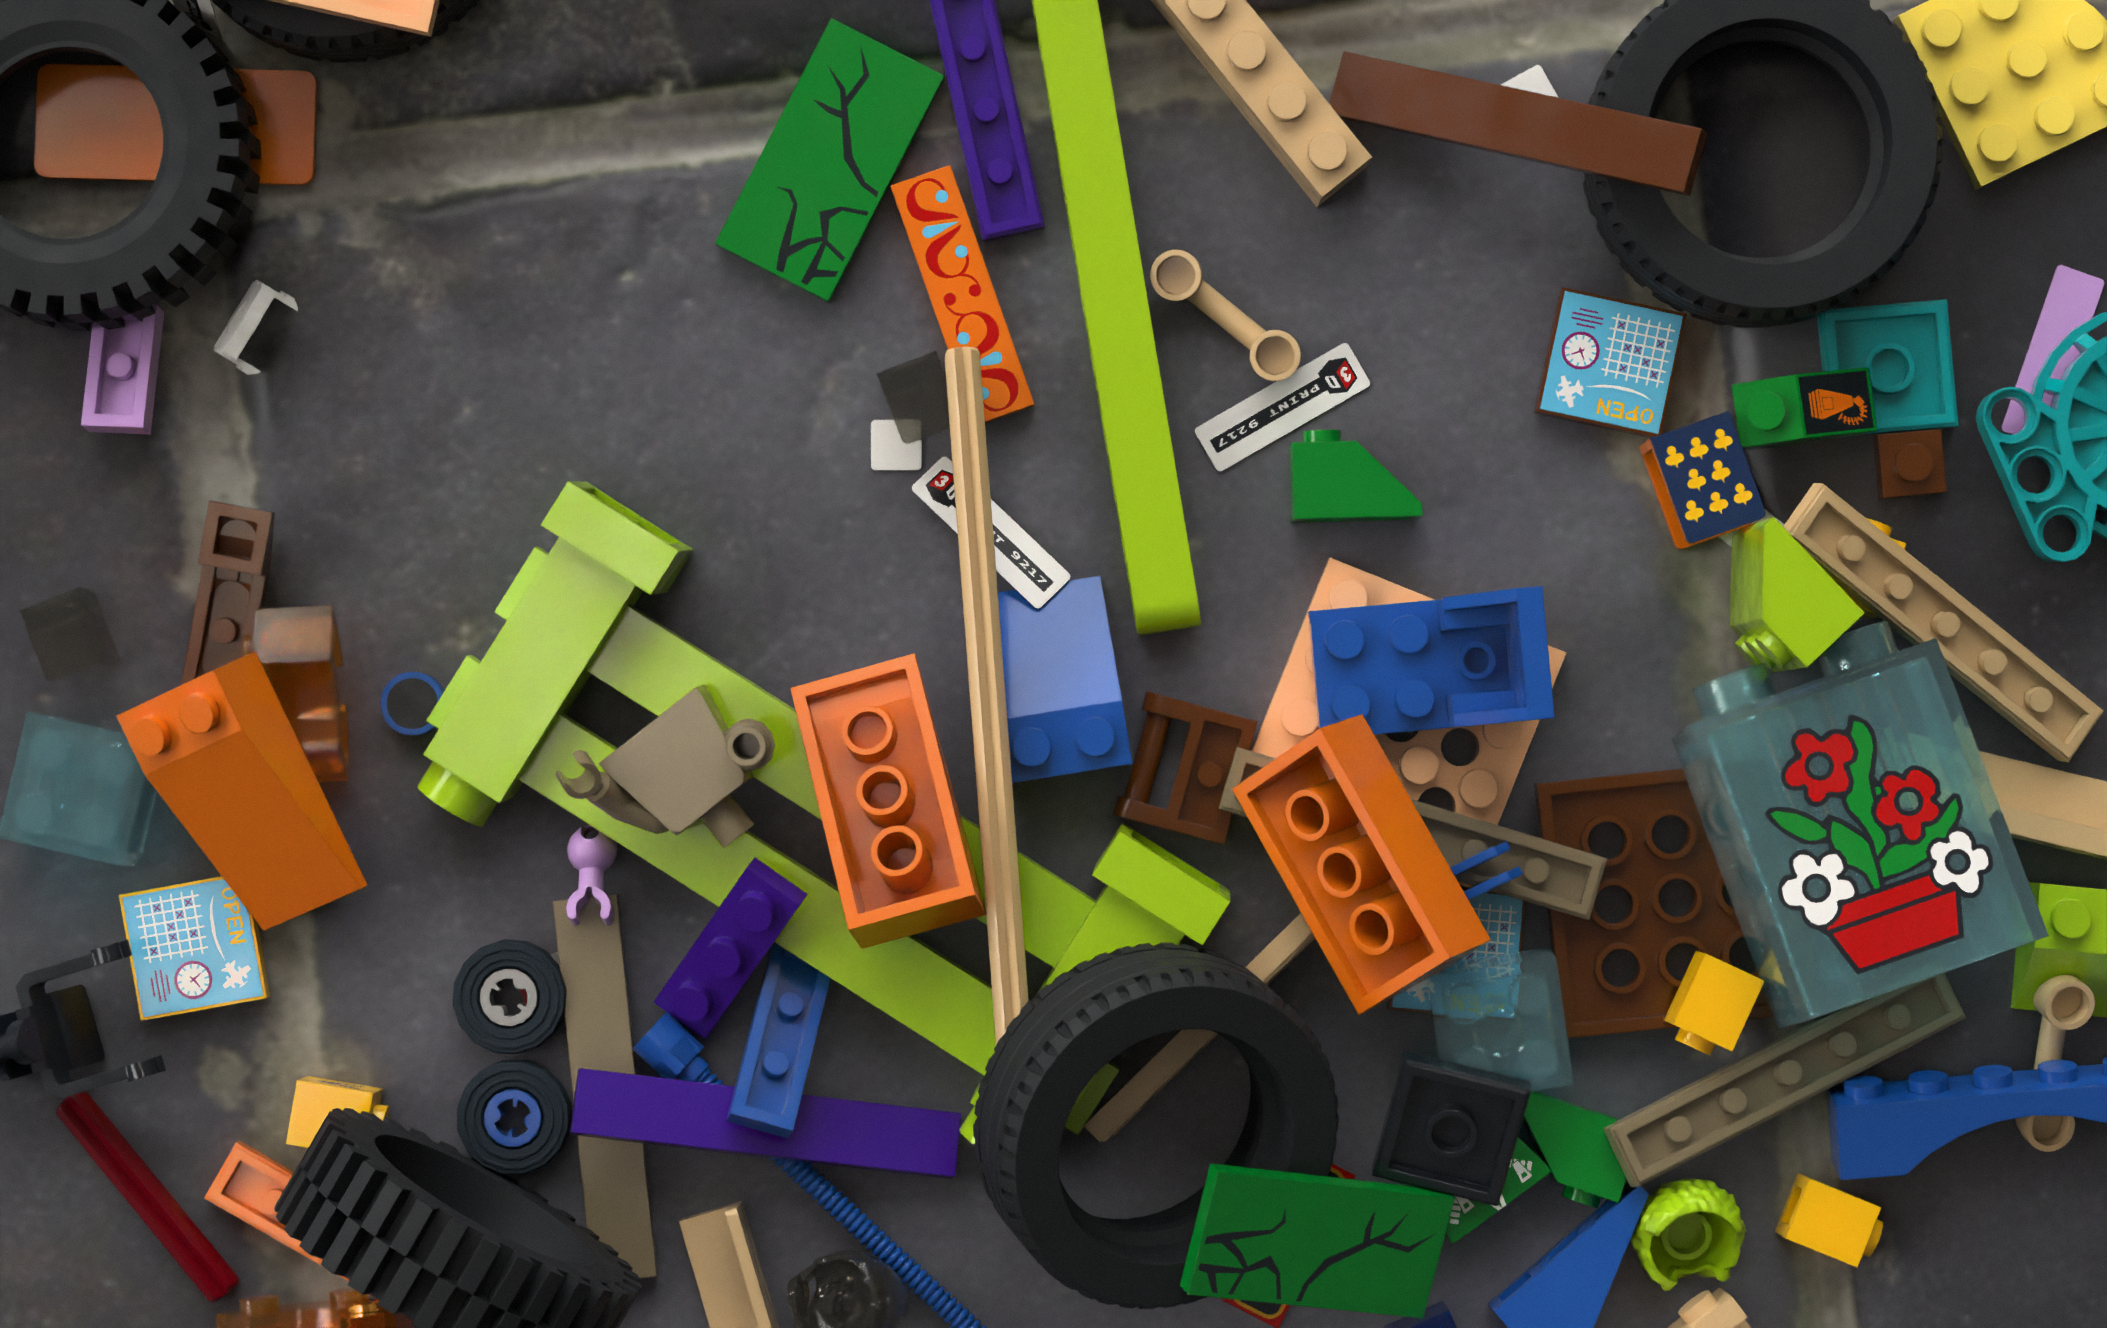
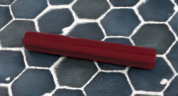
(147, 1196)

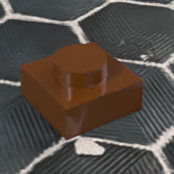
(1909, 464)

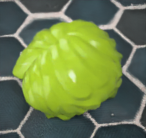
(1687, 1231)

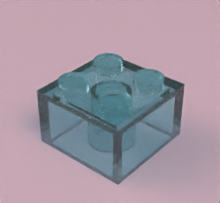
(78, 791)
(1503, 1016)

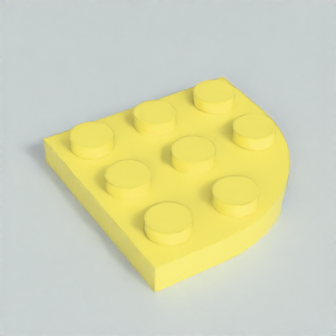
(2012, 76)

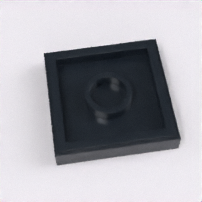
(1451, 1128)

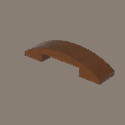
(231, 585)

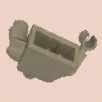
(678, 771)

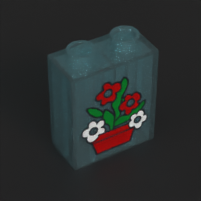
(1854, 825)

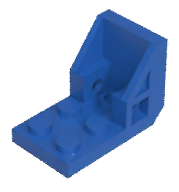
(1434, 662)

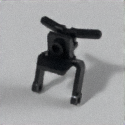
(59, 1030)

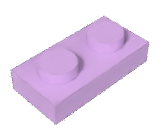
(123, 376)

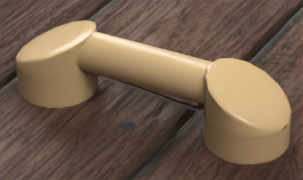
(1179, 277)
(2064, 1006)

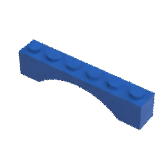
(1897, 1124)

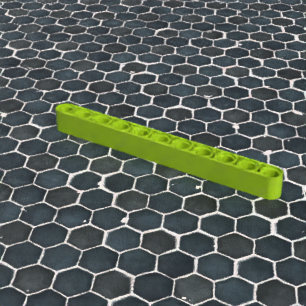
(1117, 315)

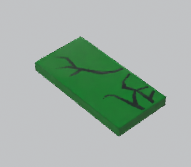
(830, 160)
(1316, 1241)

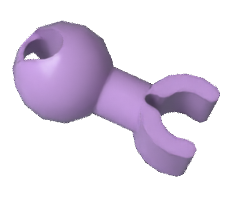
(592, 859)

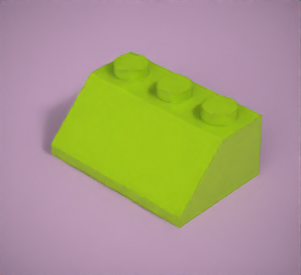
(1783, 600)
(2074, 946)

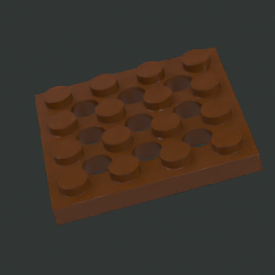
(1634, 804)

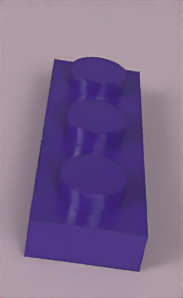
(730, 947)

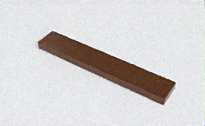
(1518, 123)

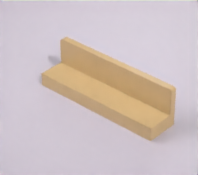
(2050, 805)
(728, 1268)

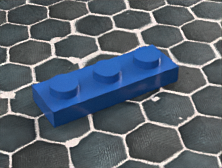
(779, 1044)

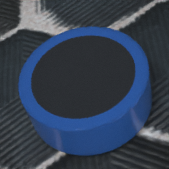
(409, 702)

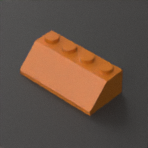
(1360, 863)

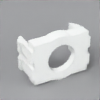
(245, 321)

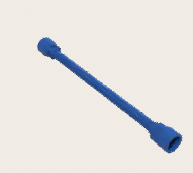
(675, 1054)

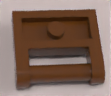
(1200, 772)

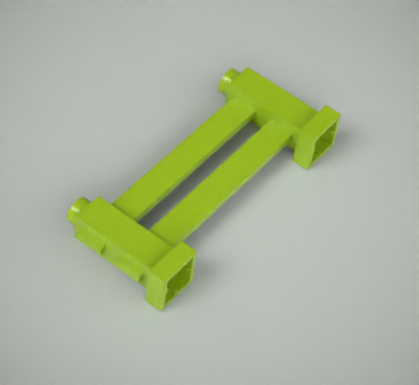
(577, 618)

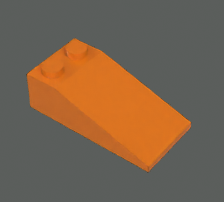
(244, 790)
(887, 802)

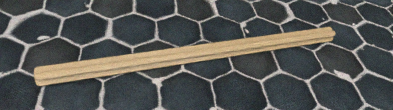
(986, 685)

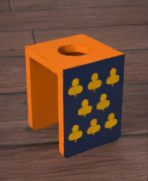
(1702, 480)

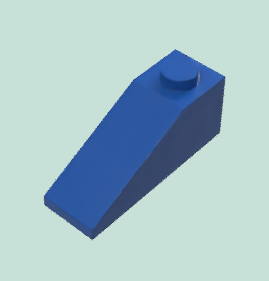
(1576, 1274)

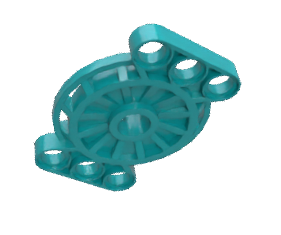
(2065, 436)

